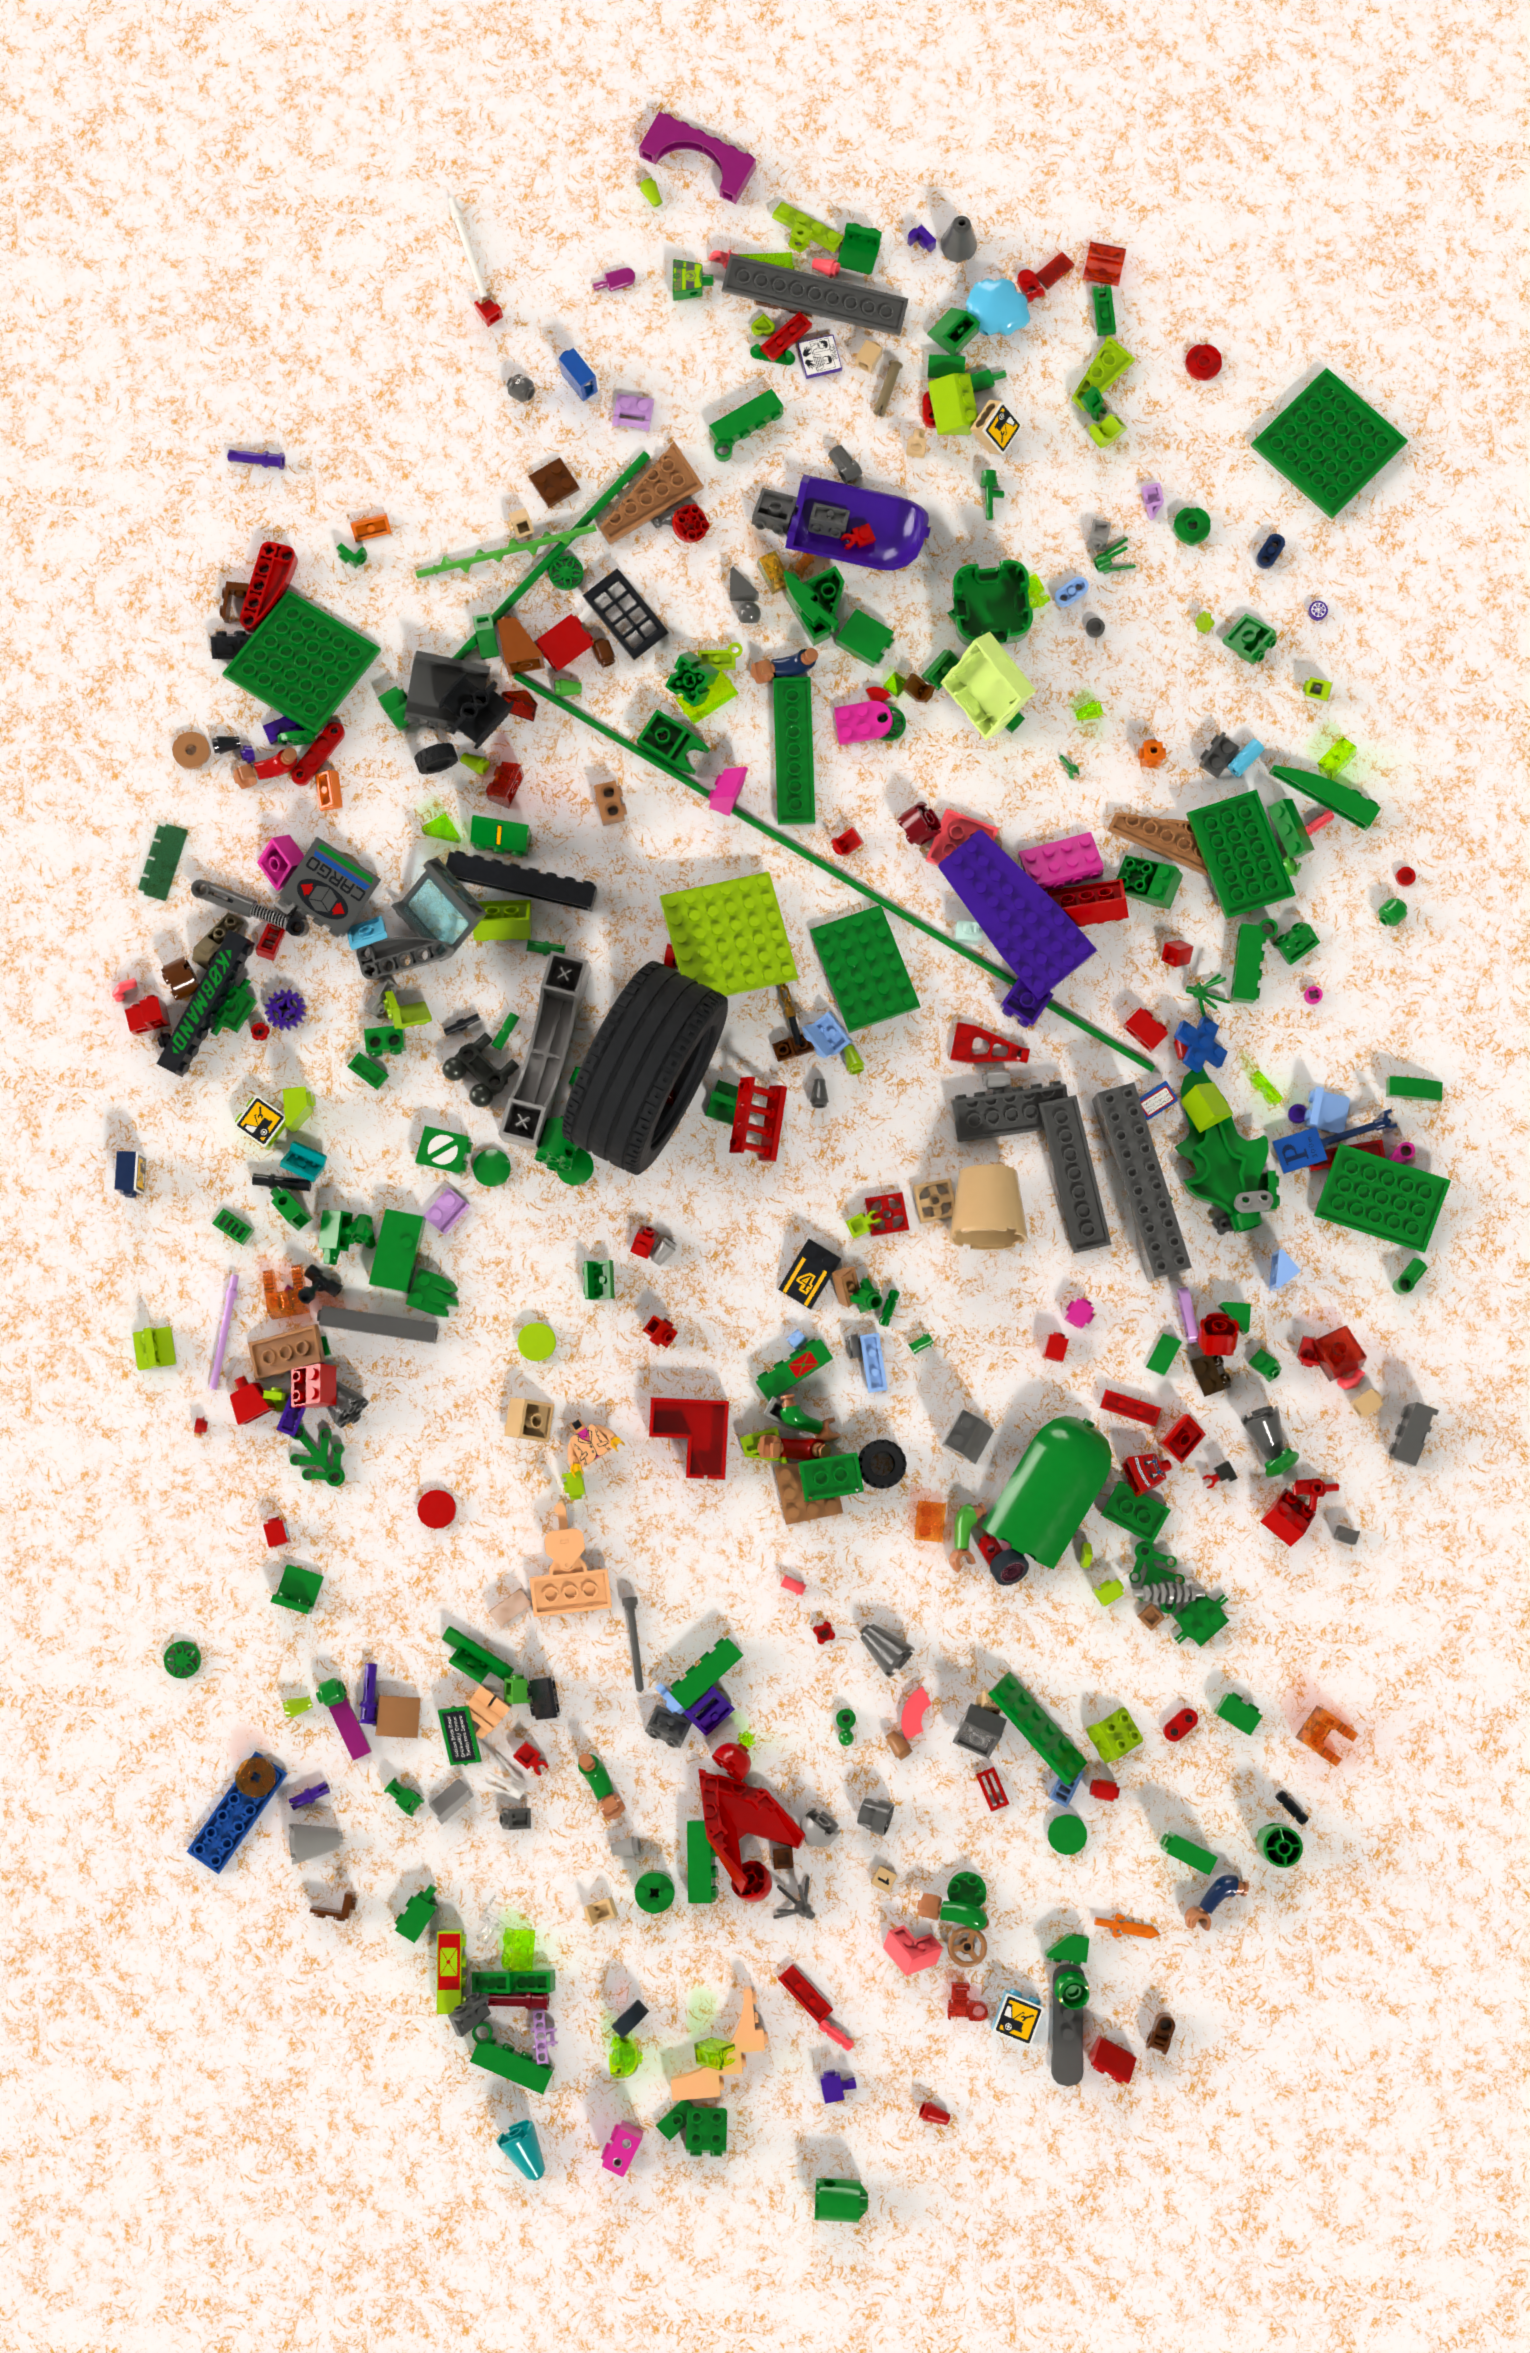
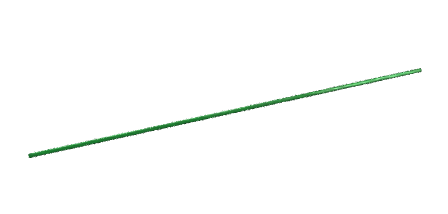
(828, 868)

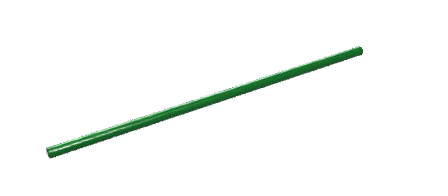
(557, 551)

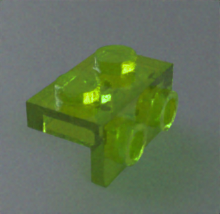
(518, 1949)

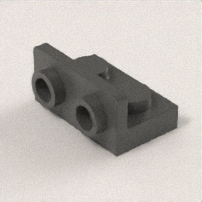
(828, 520)
(1219, 755)
(668, 1727)
(469, 2013)

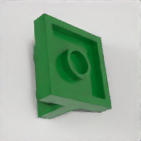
(723, 1103)

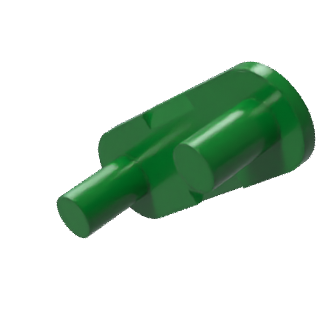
(786, 358)

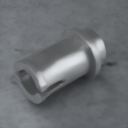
(853, 1346)

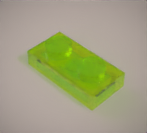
(1260, 1083)

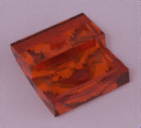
(1104, 264)

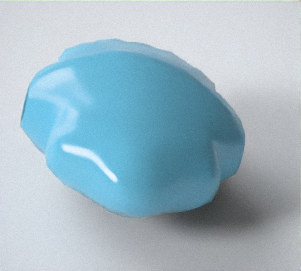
(998, 307)

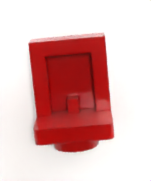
(847, 842)
(644, 1241)
(1306, 1352)

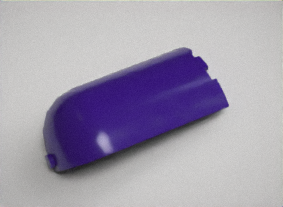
(895, 522)

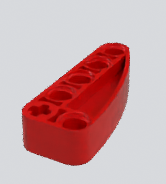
(275, 583)

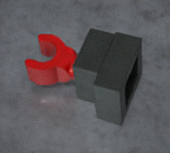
(1223, 1472)

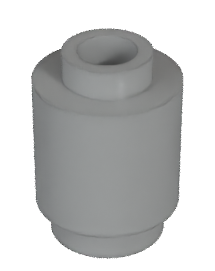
(996, 1079)

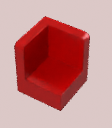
(489, 312)
(1177, 953)

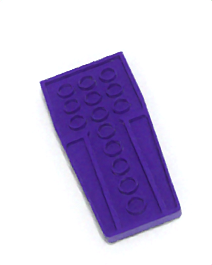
(1016, 914)

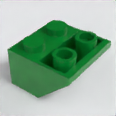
(954, 330)

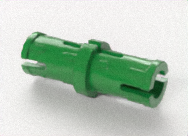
(544, 947)

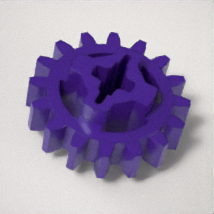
(286, 1002)

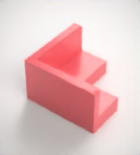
(911, 1953)

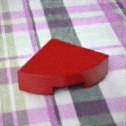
(877, 694)

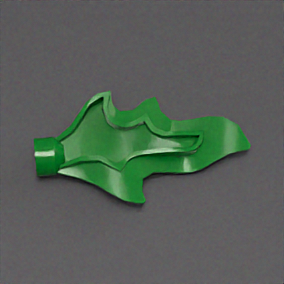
(1223, 1163)

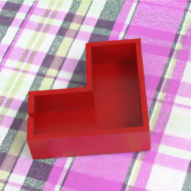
(702, 1424)

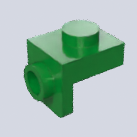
(348, 556)
(1265, 1365)

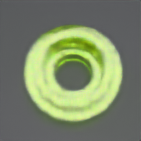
(746, 1739)

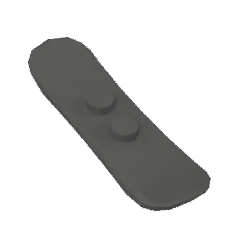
(1067, 2037)

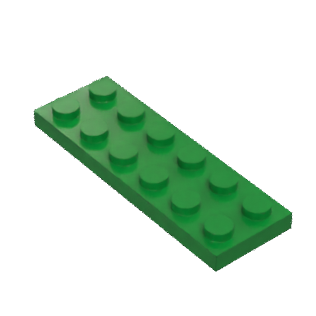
(1037, 1728)

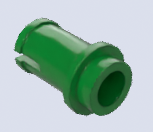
(921, 1343)

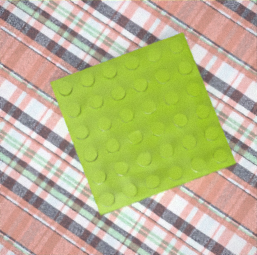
(730, 935)

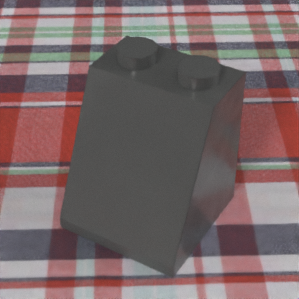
(968, 1436)

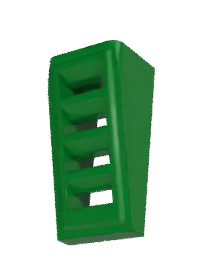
(244, 1236)

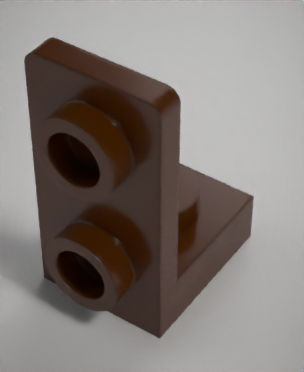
(232, 588)

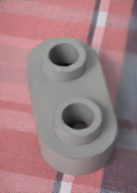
(1254, 1202)

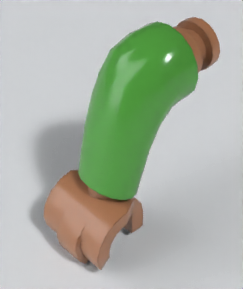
(964, 1520)

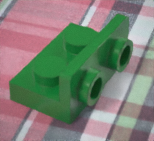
(1296, 942)

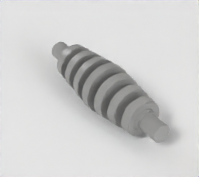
(1168, 1593)

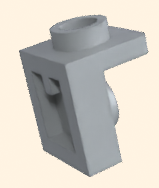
(1099, 535)

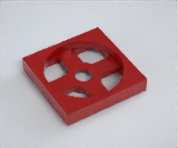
(869, 1202)

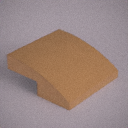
(398, 1716)

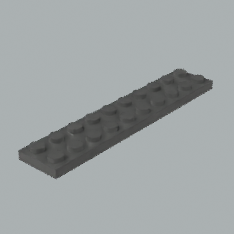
(814, 295)

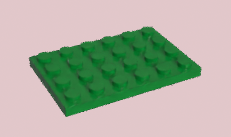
(1240, 854)
(865, 968)
(1382, 1198)

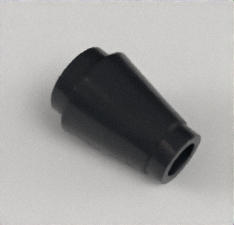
(225, 743)

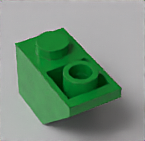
(1069, 1947)

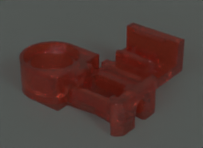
(960, 2004)

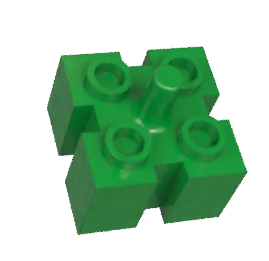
(692, 679)

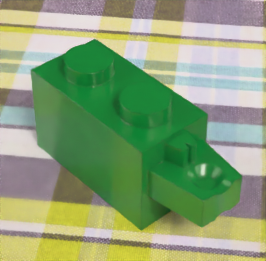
(332, 1234)
(417, 1915)

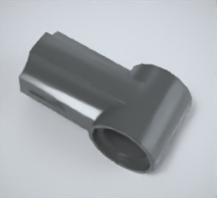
(847, 468)

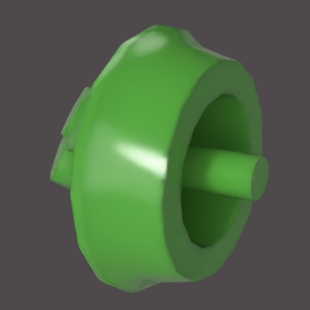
(1291, 866)

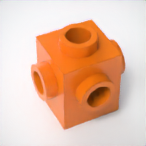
(1150, 759)

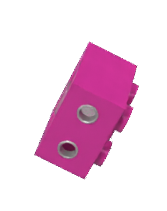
(622, 2149)

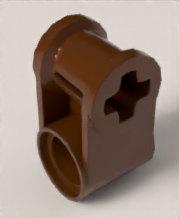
(1160, 2037)

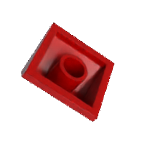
(1182, 1438)

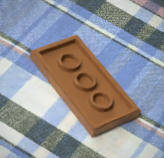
(286, 1351)

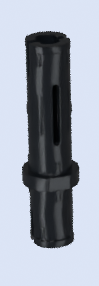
(283, 1182)

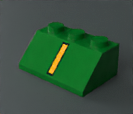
(500, 836)

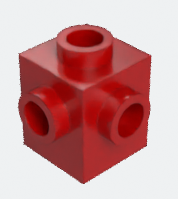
(660, 1331)

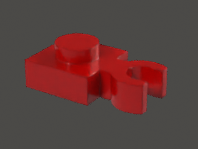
(860, 536)
(528, 1756)

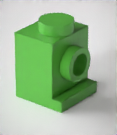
(516, 1689)

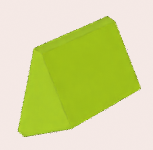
(1206, 1106)

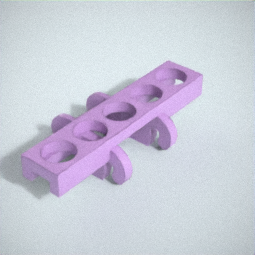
(544, 2030)

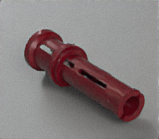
(528, 2000)

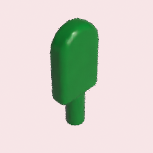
(985, 380)

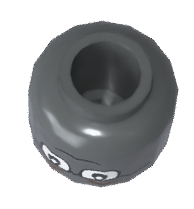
(520, 388)

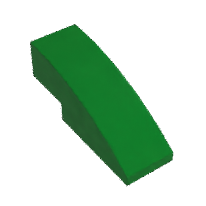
(1414, 1088)

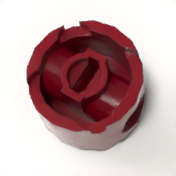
(919, 824)

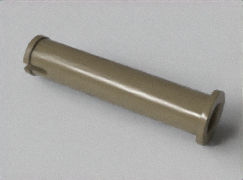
(887, 387)

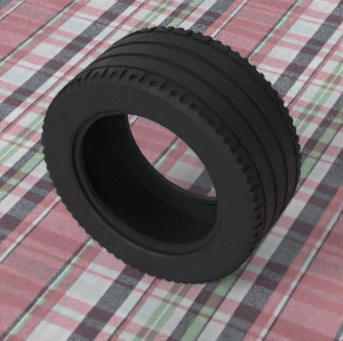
(648, 1044)

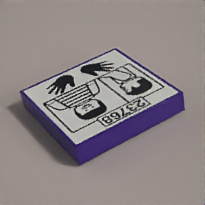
(819, 356)

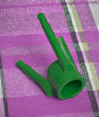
(1103, 561)

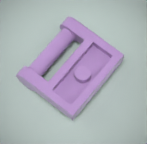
(633, 407)

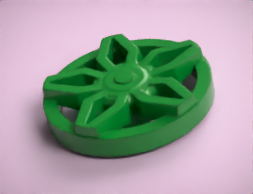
(566, 572)
(883, 719)
(182, 1659)

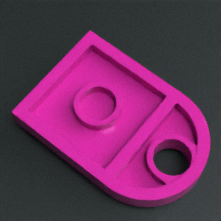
(861, 723)

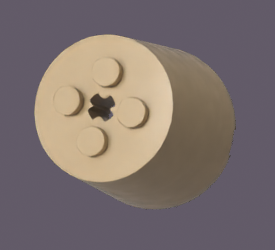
(988, 1209)

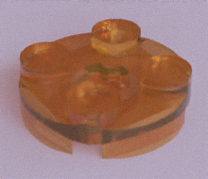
(245, 1772)

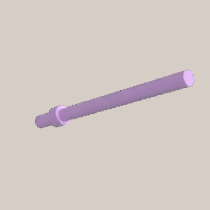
(231, 1294)

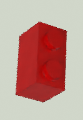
(1145, 1029)

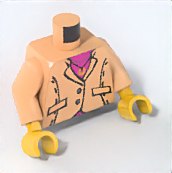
(589, 1445)

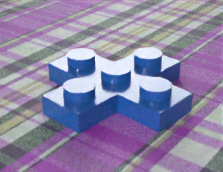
(1200, 1044)

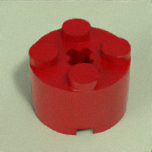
(1218, 1334)

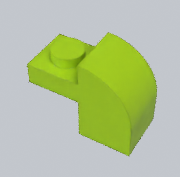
(1107, 430)

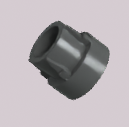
(876, 1815)

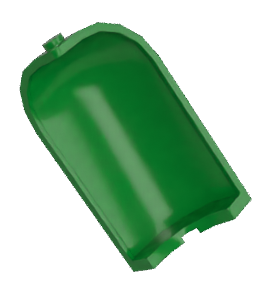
(1051, 1489)

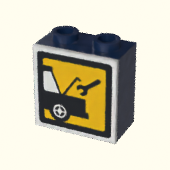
(130, 1173)

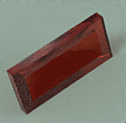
(524, 704)

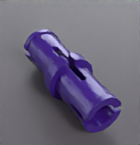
(309, 1795)

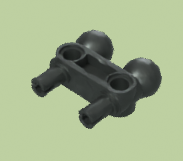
(480, 1094)

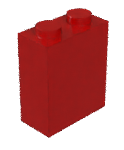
(564, 642)

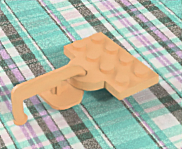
(568, 1587)

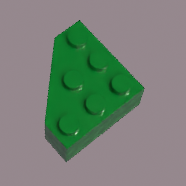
(828, 592)

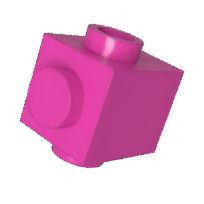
(1079, 1312)

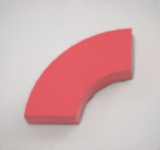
(913, 1712)

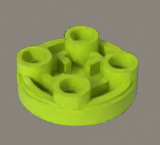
(536, 1342)

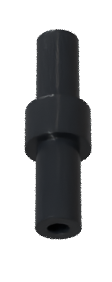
(461, 1024)

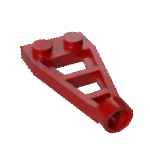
(963, 1043)

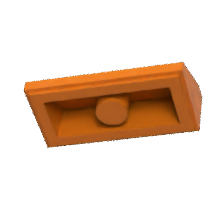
(370, 527)
(328, 790)

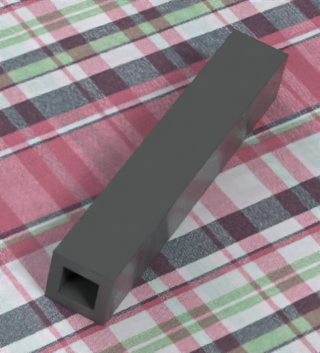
(378, 1324)

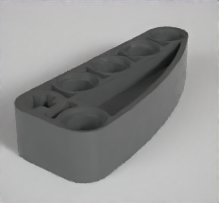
(396, 951)

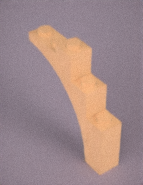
(706, 2081)

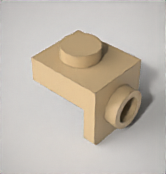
(600, 1911)

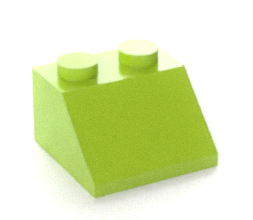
(297, 1106)

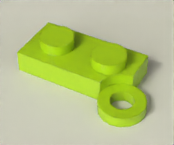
(721, 658)

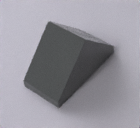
(740, 588)

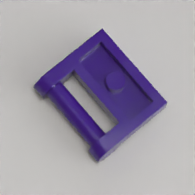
(713, 1714)

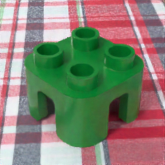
(992, 602)

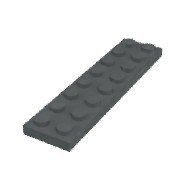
(1074, 1174)

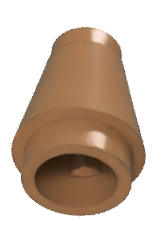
(899, 1746)

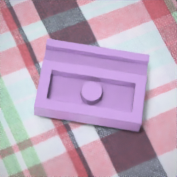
(446, 1211)

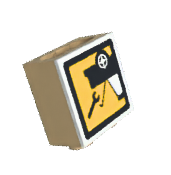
(996, 427)

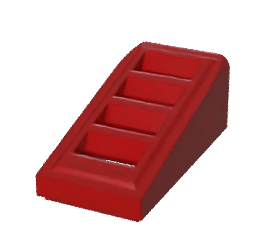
(268, 950)

